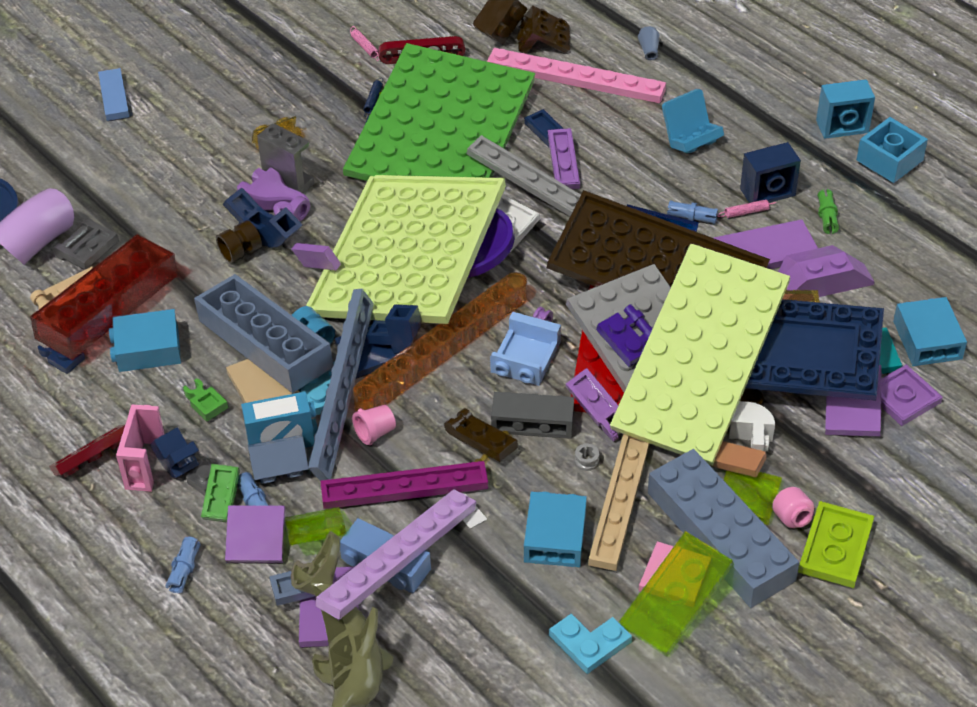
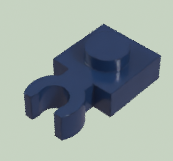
(60, 361)

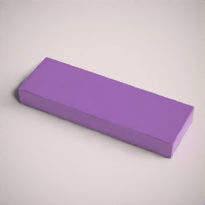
(563, 157)

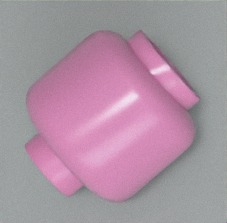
(793, 507)

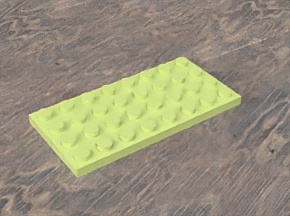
(700, 353)

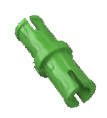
(828, 211)

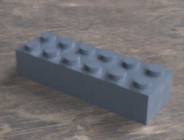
(264, 333)
(716, 515)

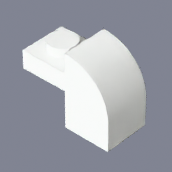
(754, 424)

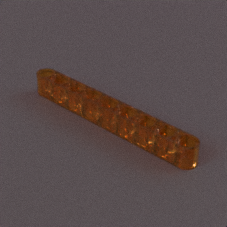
(441, 343)

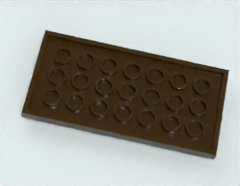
(614, 240)

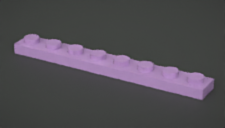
(395, 554)

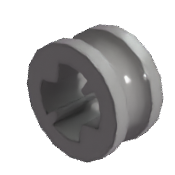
(587, 464)

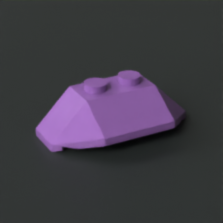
(825, 270)

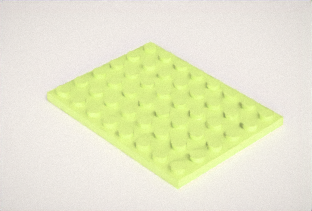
(409, 245)

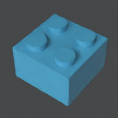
(845, 108)
(891, 149)

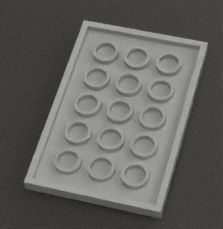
(642, 289)

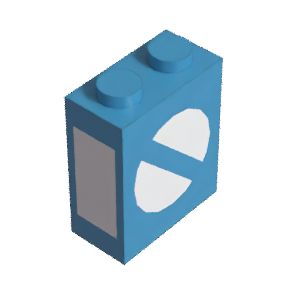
(280, 419)

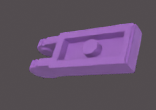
(594, 400)

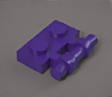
(622, 337)

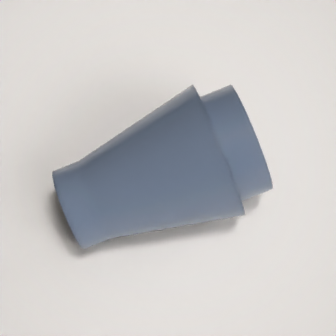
(649, 41)

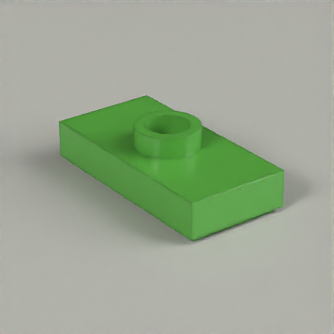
(220, 492)

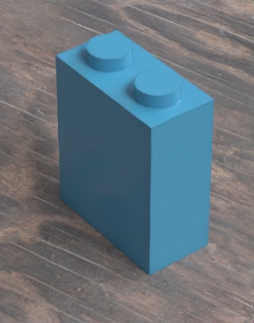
(929, 331)
(145, 340)
(555, 529)

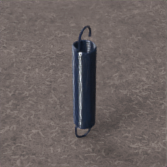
(373, 96)

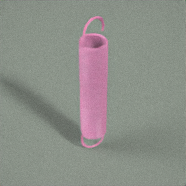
(364, 43)
(744, 209)

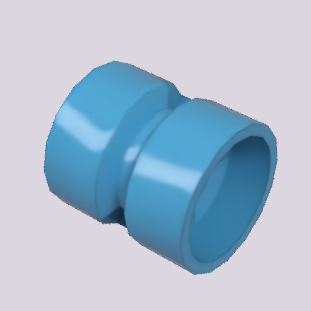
(315, 322)

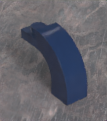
(272, 228)

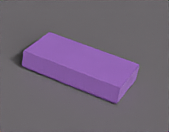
(316, 256)

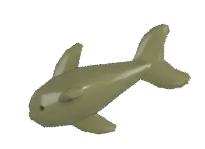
(354, 657)

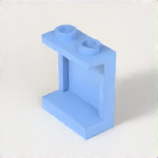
(526, 349)

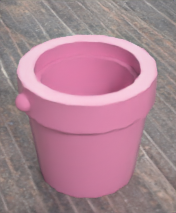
(373, 423)

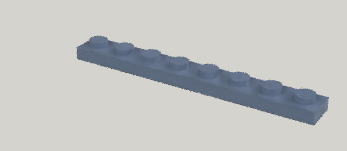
(341, 385)

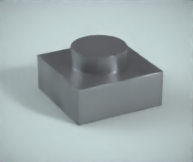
(199, 477)

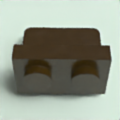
(500, 18)
(542, 26)

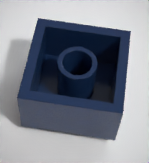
(770, 173)

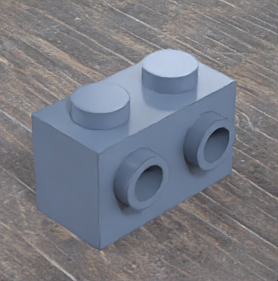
(278, 458)

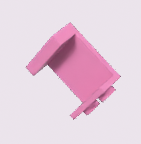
(141, 427)

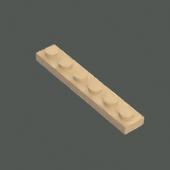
(619, 503)

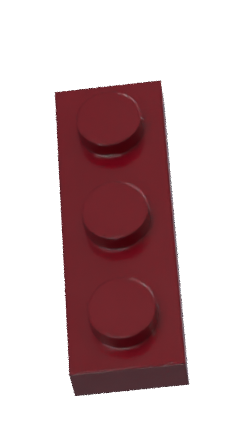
(89, 452)

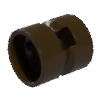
(240, 240)

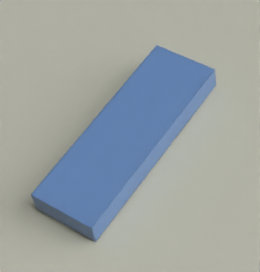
(113, 94)

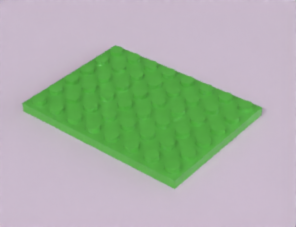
(435, 112)

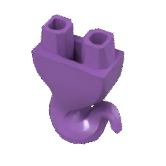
(272, 194)

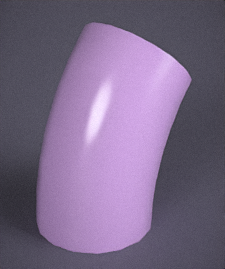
(36, 224)

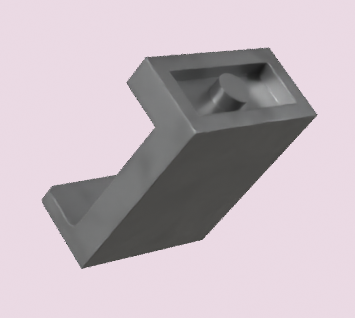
(282, 152)

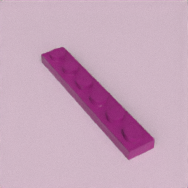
(403, 484)

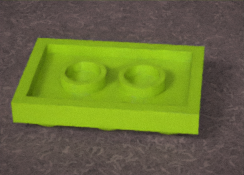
(836, 544)

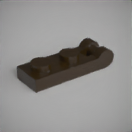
(481, 435)

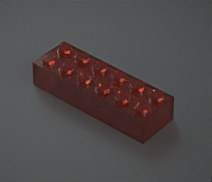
(107, 291)

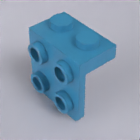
(689, 122)

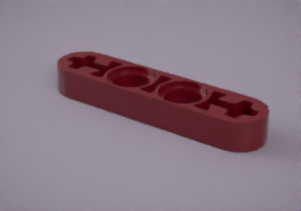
(439, 42)

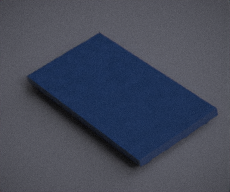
(821, 351)

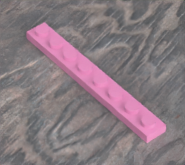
(581, 75)

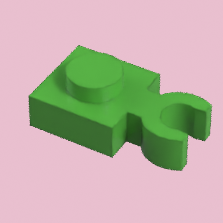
(206, 402)

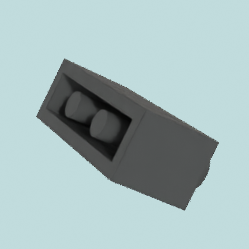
(533, 414)

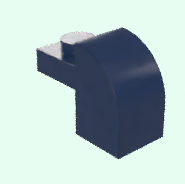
(398, 328)
(175, 453)

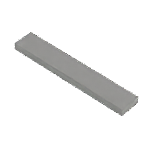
(524, 174)

